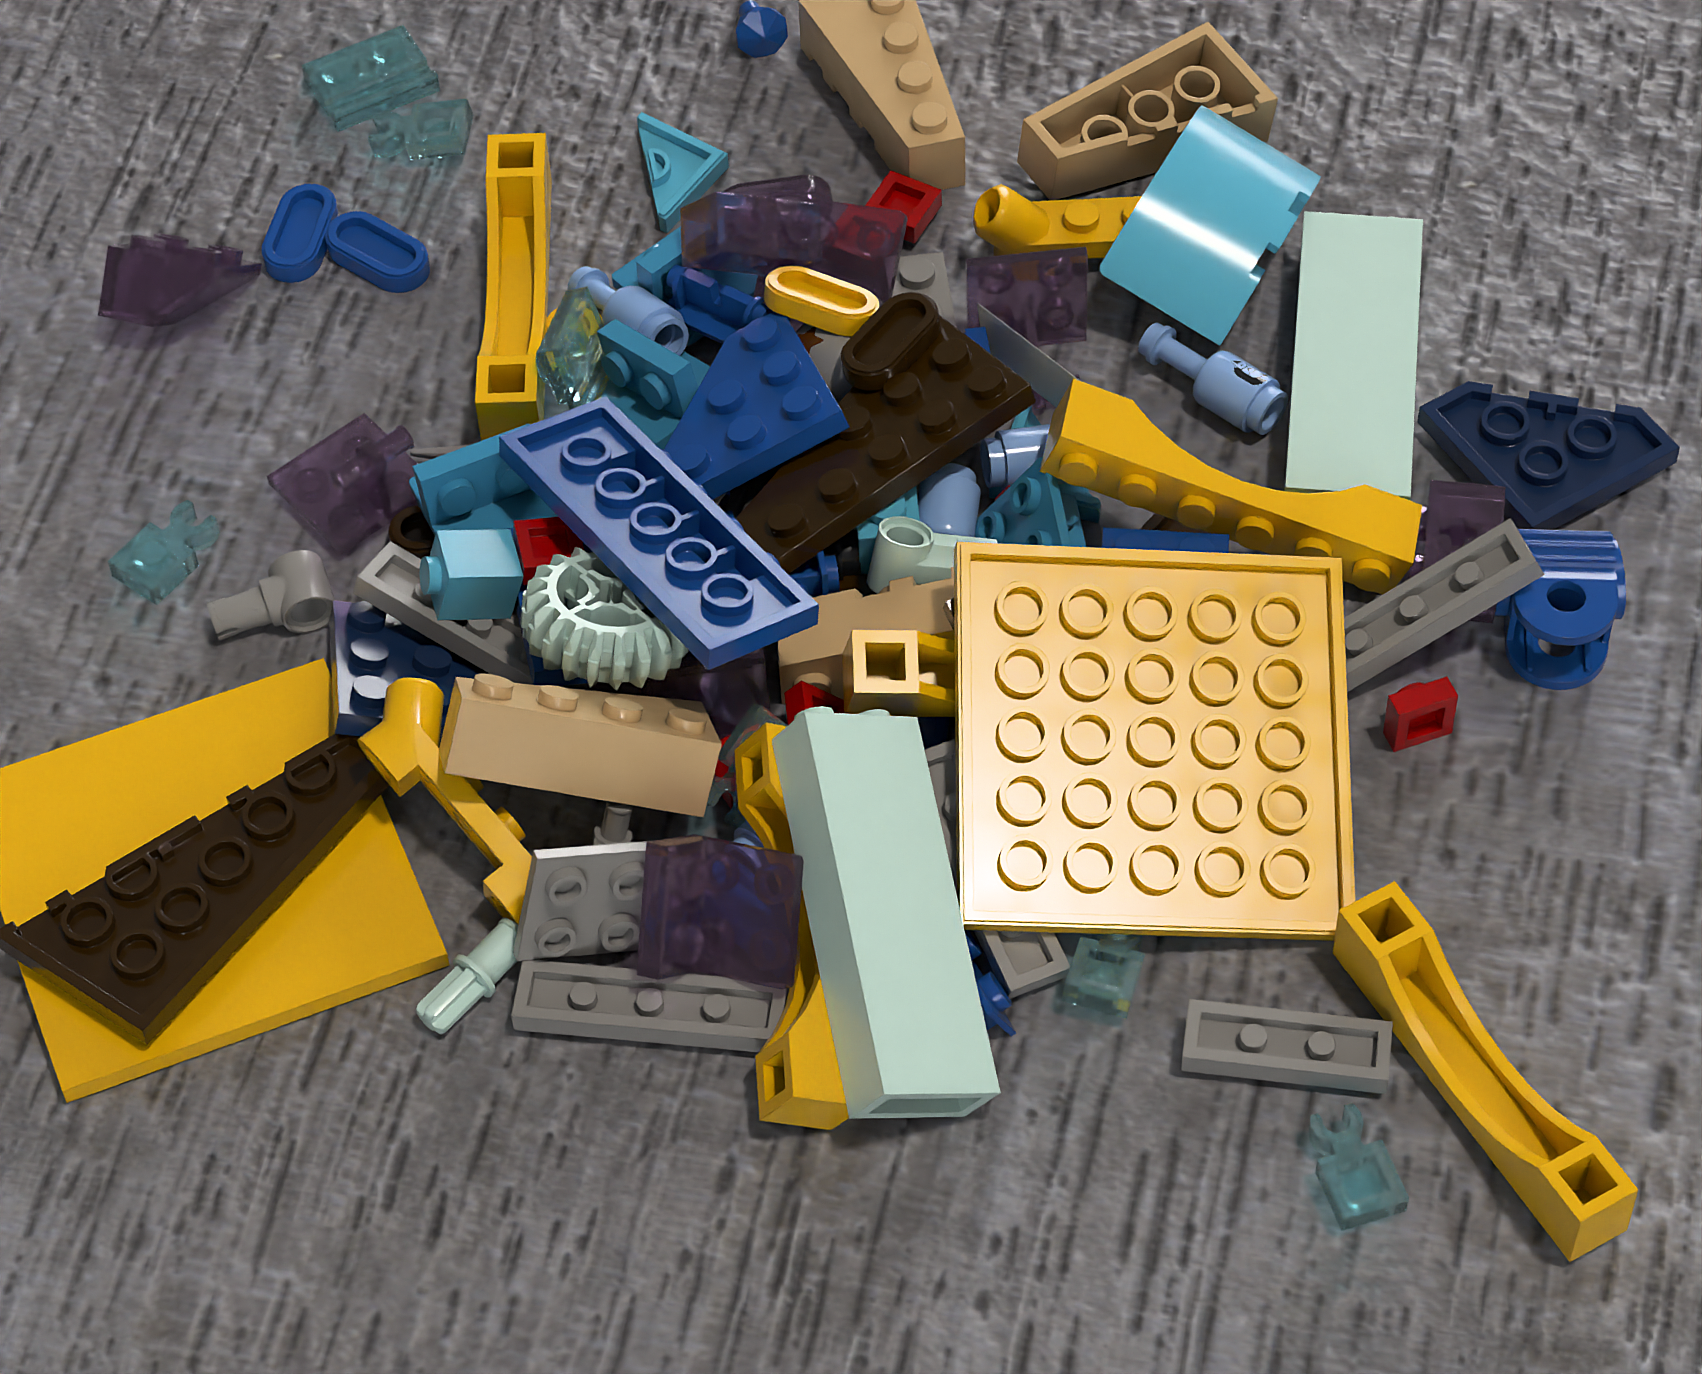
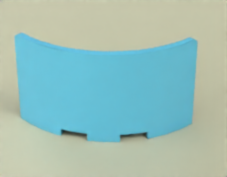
(1207, 224)

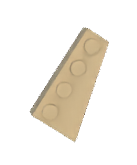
(891, 81)
(1138, 112)
(902, 605)
(582, 743)

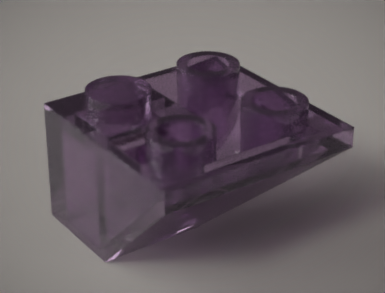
(166, 280)

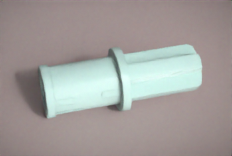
(470, 978)

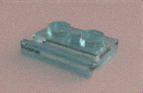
(370, 78)
(572, 351)

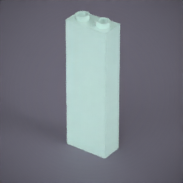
(1354, 354)
(884, 916)

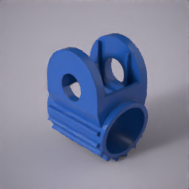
(1565, 607)

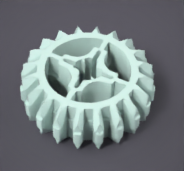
(594, 624)

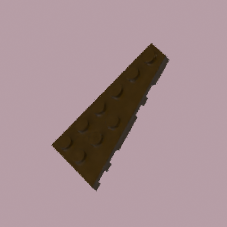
(893, 443)
(193, 895)

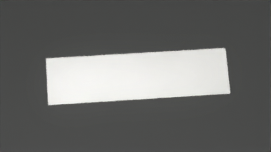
(1025, 359)

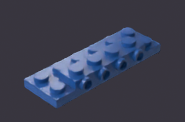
(659, 532)

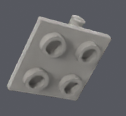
(585, 895)

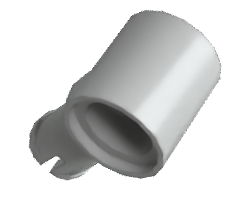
(291, 596)

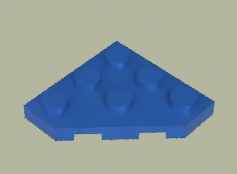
(754, 408)

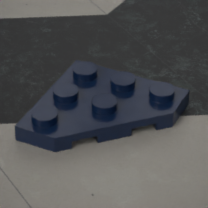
(1546, 449)
(372, 653)

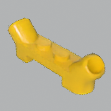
(1033, 226)
(407, 752)

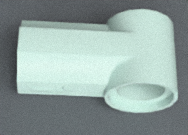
(912, 549)

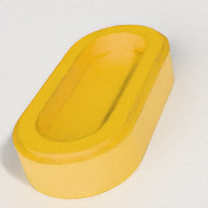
(819, 299)

